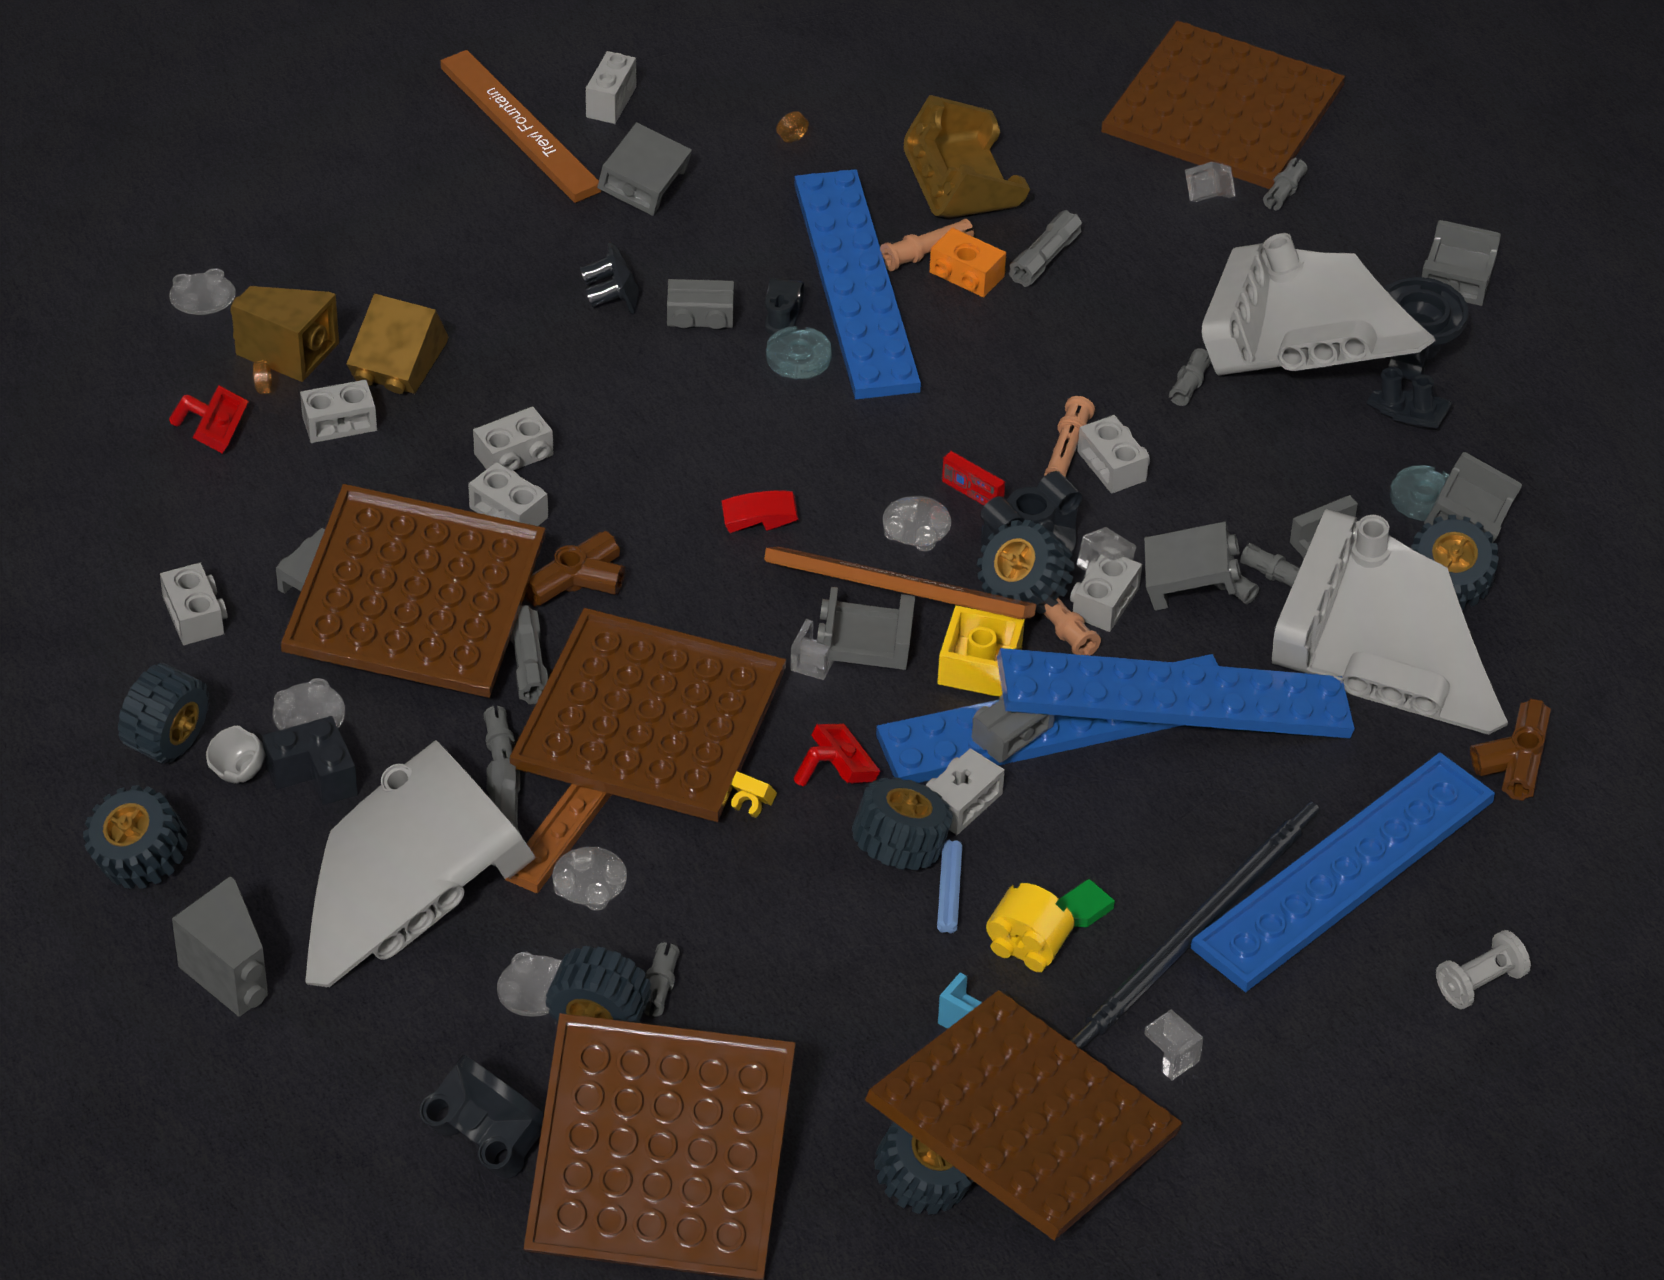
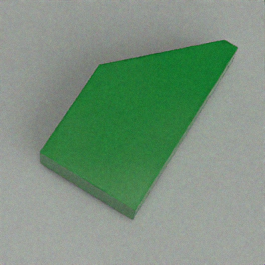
(1086, 903)

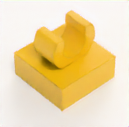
(753, 790)

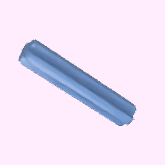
(949, 886)

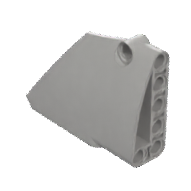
(1302, 312)
(1384, 625)
(404, 862)

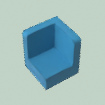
(955, 1002)

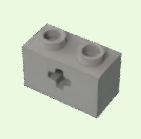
(968, 787)

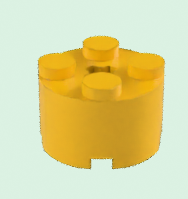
(1029, 926)

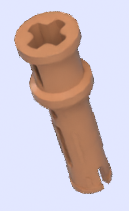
(914, 247)
(1065, 426)
(1071, 627)

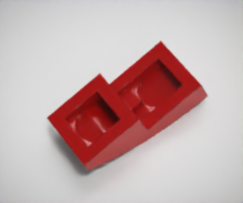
(768, 507)

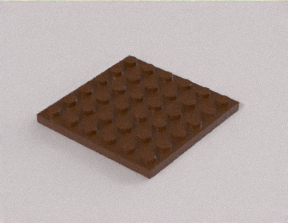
(1223, 103)
(414, 590)
(649, 714)
(1024, 1113)
(660, 1147)

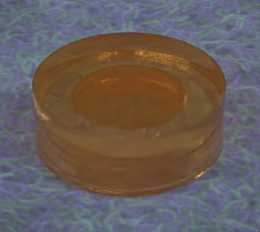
(792, 126)
(262, 376)

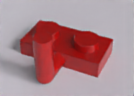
(218, 417)
(843, 751)

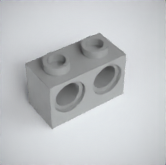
(611, 87)
(338, 411)
(514, 440)
(1113, 453)
(508, 496)
(1106, 590)
(193, 603)

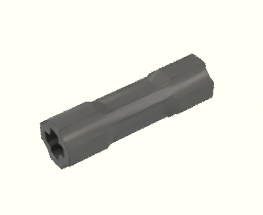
(1058, 234)
(530, 672)
(503, 788)

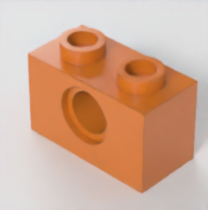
(967, 262)

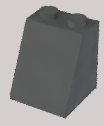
(222, 948)

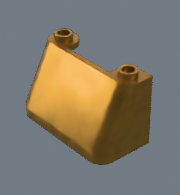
(954, 161)

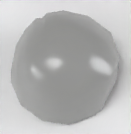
(235, 754)

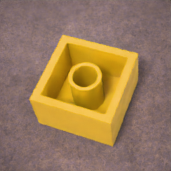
(972, 649)

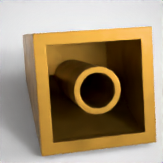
(286, 328)
(397, 344)

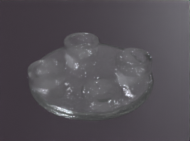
(202, 292)
(916, 521)
(307, 703)
(589, 876)
(526, 982)

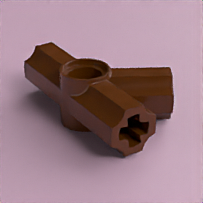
(579, 567)
(1516, 754)

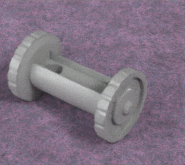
(1459, 981)

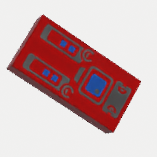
(971, 479)

